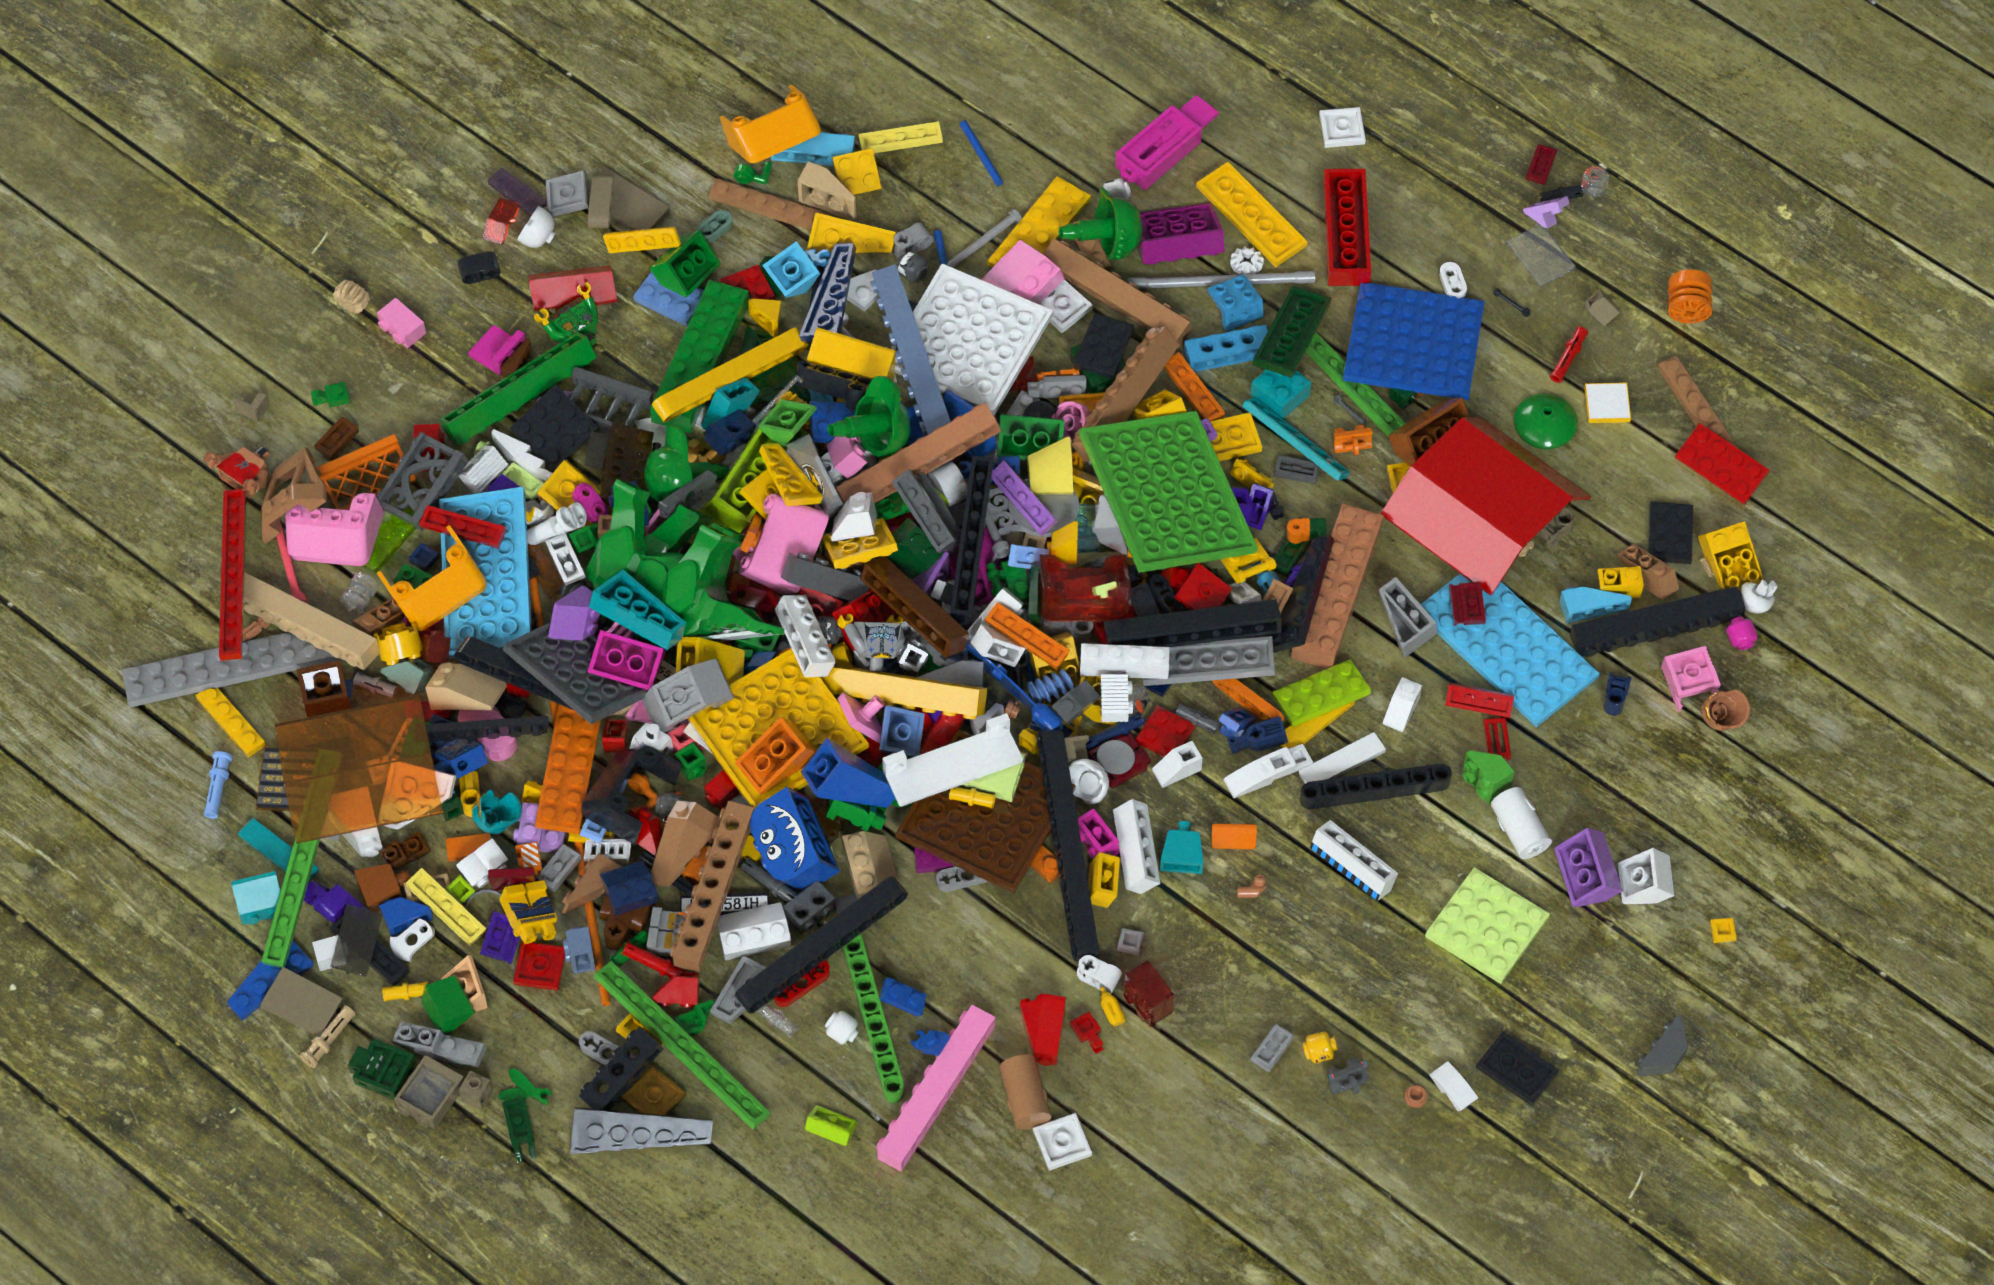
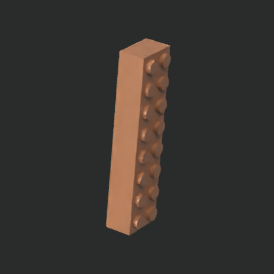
(1350, 556)

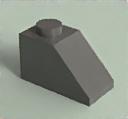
(1076, 702)

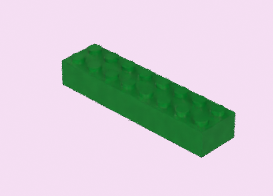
(704, 344)

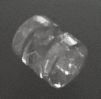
(359, 592)

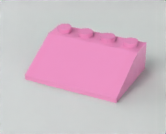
(1025, 273)

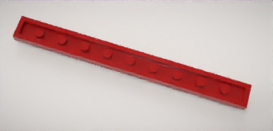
(232, 575)

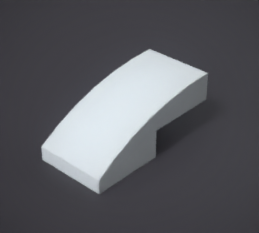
(1454, 1085)

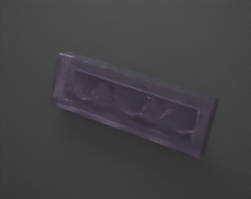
(516, 191)

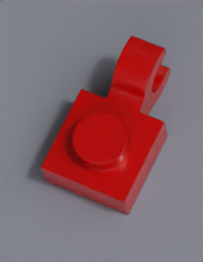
(1088, 1029)

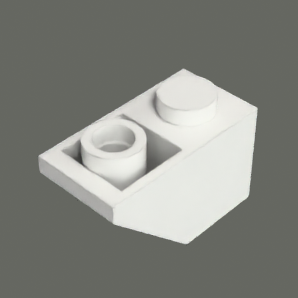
(1178, 764)

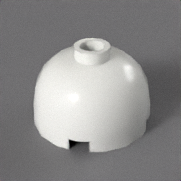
(538, 229)

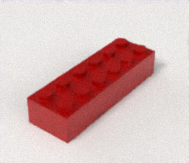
(1346, 227)

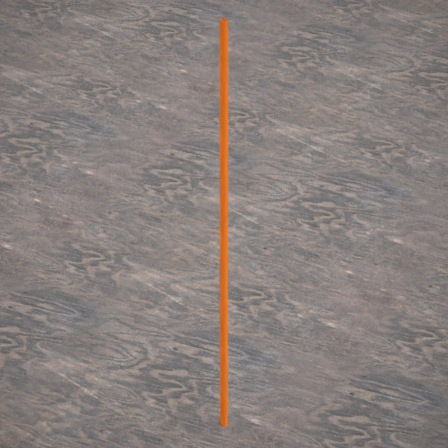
(589, 907)

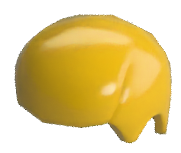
(842, 655)

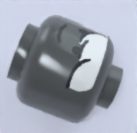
(912, 266)

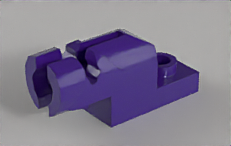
(329, 902)

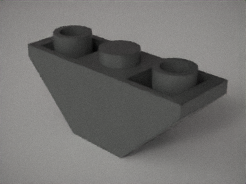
(1665, 1051)

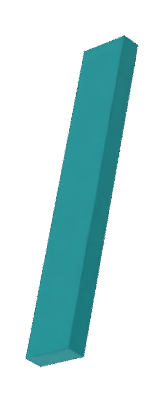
(1296, 439)

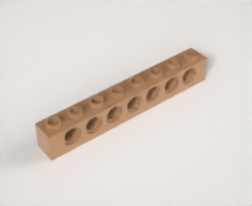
(693, 956)

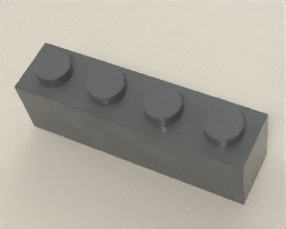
(823, 577)

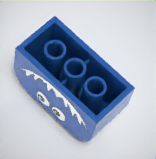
(792, 840)

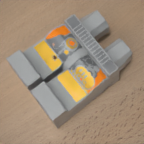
(665, 931)

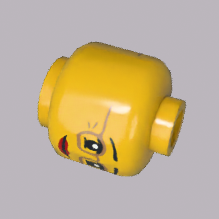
(1320, 1047)

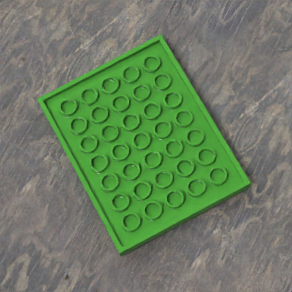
(1167, 491)

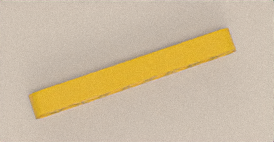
(746, 365)

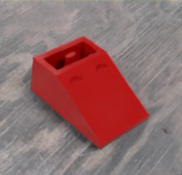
(865, 608)

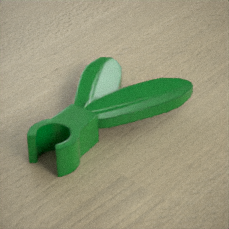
(524, 1089)

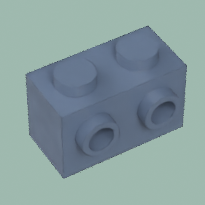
(579, 949)

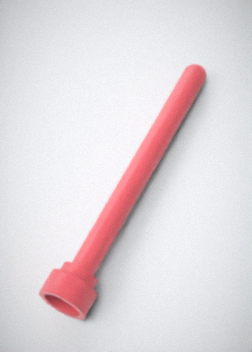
(295, 591)

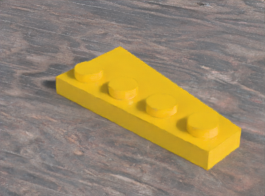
(831, 230)

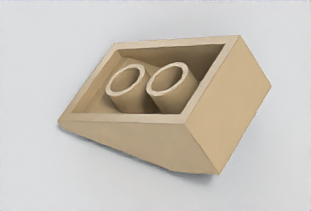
(824, 192)
(463, 689)

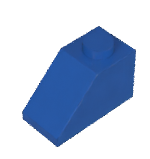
(402, 913)

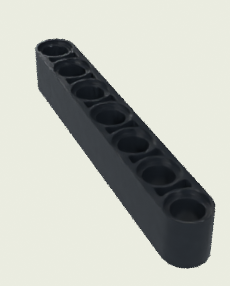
(500, 665)
(1384, 779)

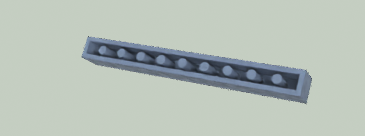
(910, 349)

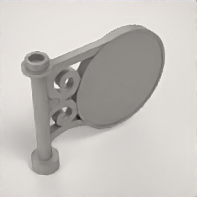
(1062, 507)

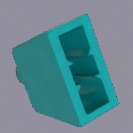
(1182, 850)

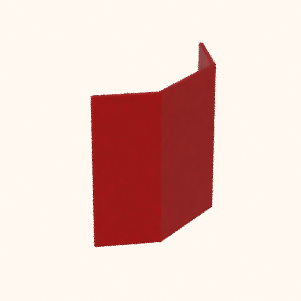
(1478, 500)

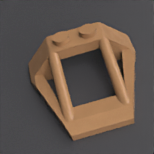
(307, 495)

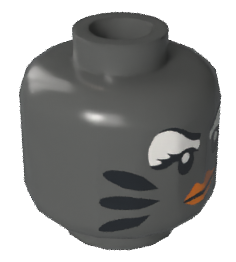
(830, 629)

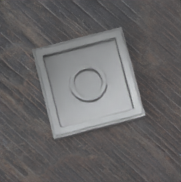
(567, 193)

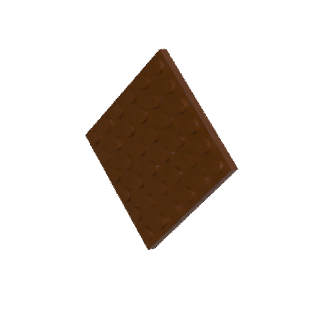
(981, 839)

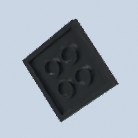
(554, 428)

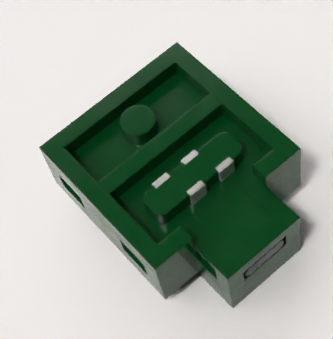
(381, 1068)

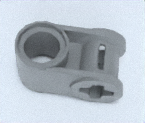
(912, 239)

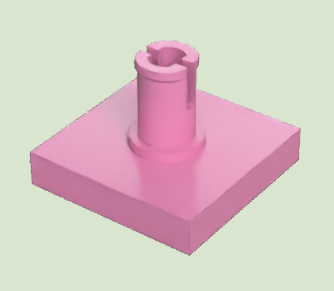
(863, 716)

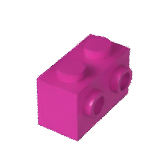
(1097, 835)

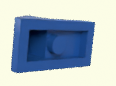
(1236, 722)

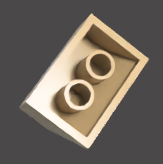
(867, 860)

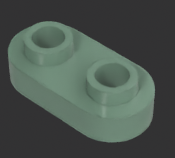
(713, 227)

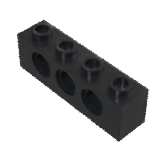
(633, 1069)

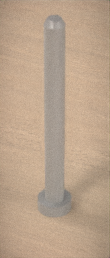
(1014, 216)

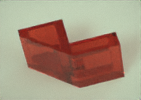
(499, 220)

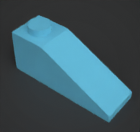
(1589, 603)

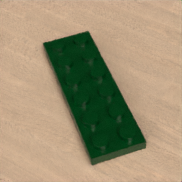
(1292, 331)

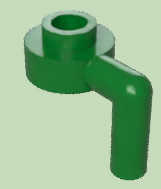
(746, 174)

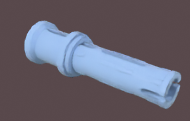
(218, 776)

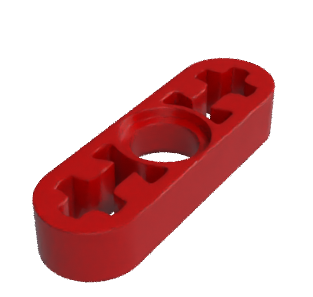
(818, 978)

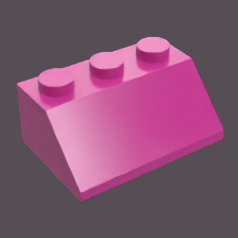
(626, 660)

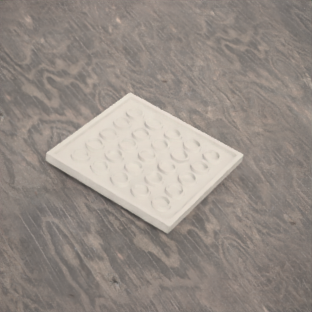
(976, 335)

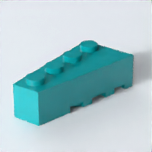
(637, 610)

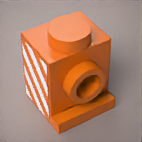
(529, 857)

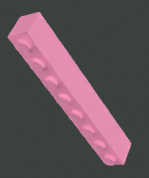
(936, 1088)

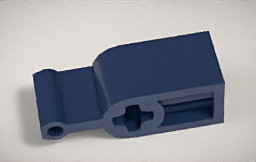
(1270, 734)

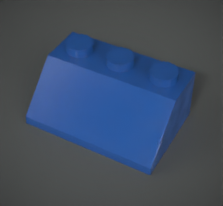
(958, 407)

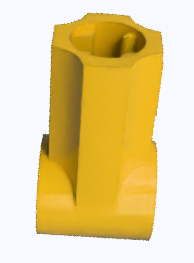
(469, 791)

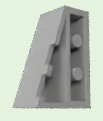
(1407, 618)

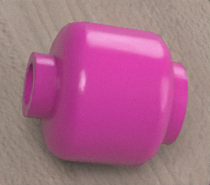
(1742, 633)

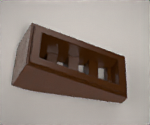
(517, 359)

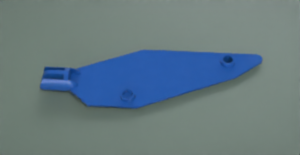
(1042, 714)

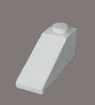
(565, 559)

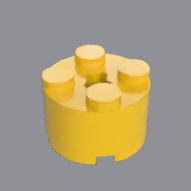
(398, 643)

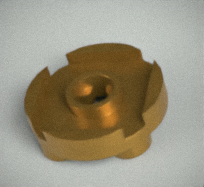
(698, 448)

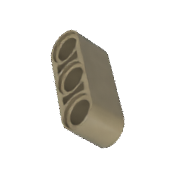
(601, 202)

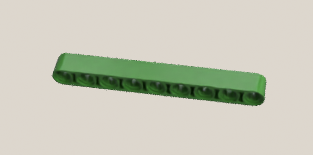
(874, 1018)

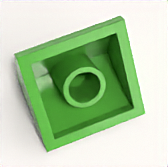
(786, 420)

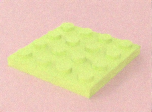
(1487, 925)

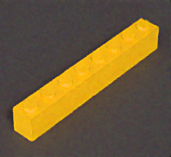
(907, 691)

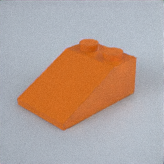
(775, 755)

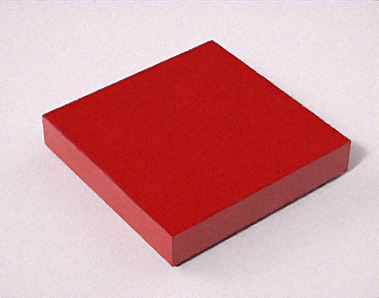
(540, 966)

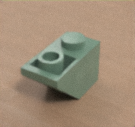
(411, 675)

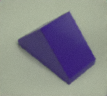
(1261, 502)

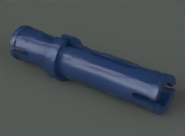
(1114, 731)

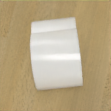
(949, 482)

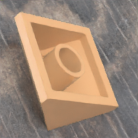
(470, 981)

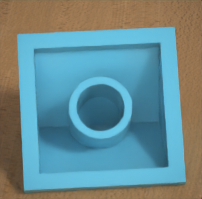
(792, 271)

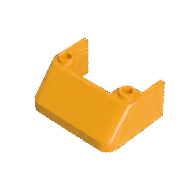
(773, 131)
(442, 592)

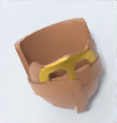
(1730, 710)

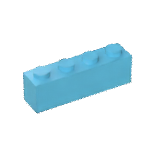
(818, 149)

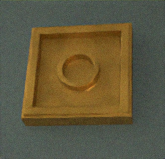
(654, 1093)

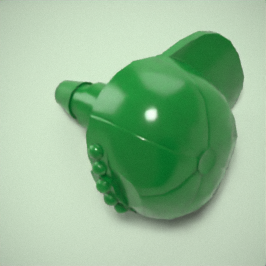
(1114, 223)
(878, 419)
(669, 467)

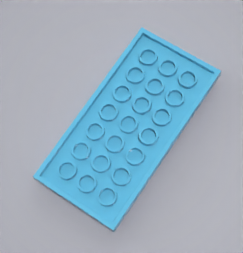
(505, 605)
(1515, 652)

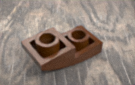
(405, 852)

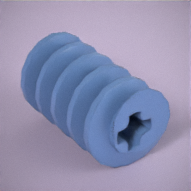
(1049, 687)

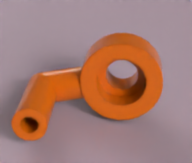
(640, 785)

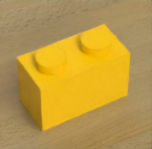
(1103, 879)

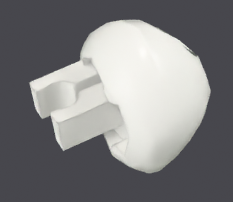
(1758, 597)

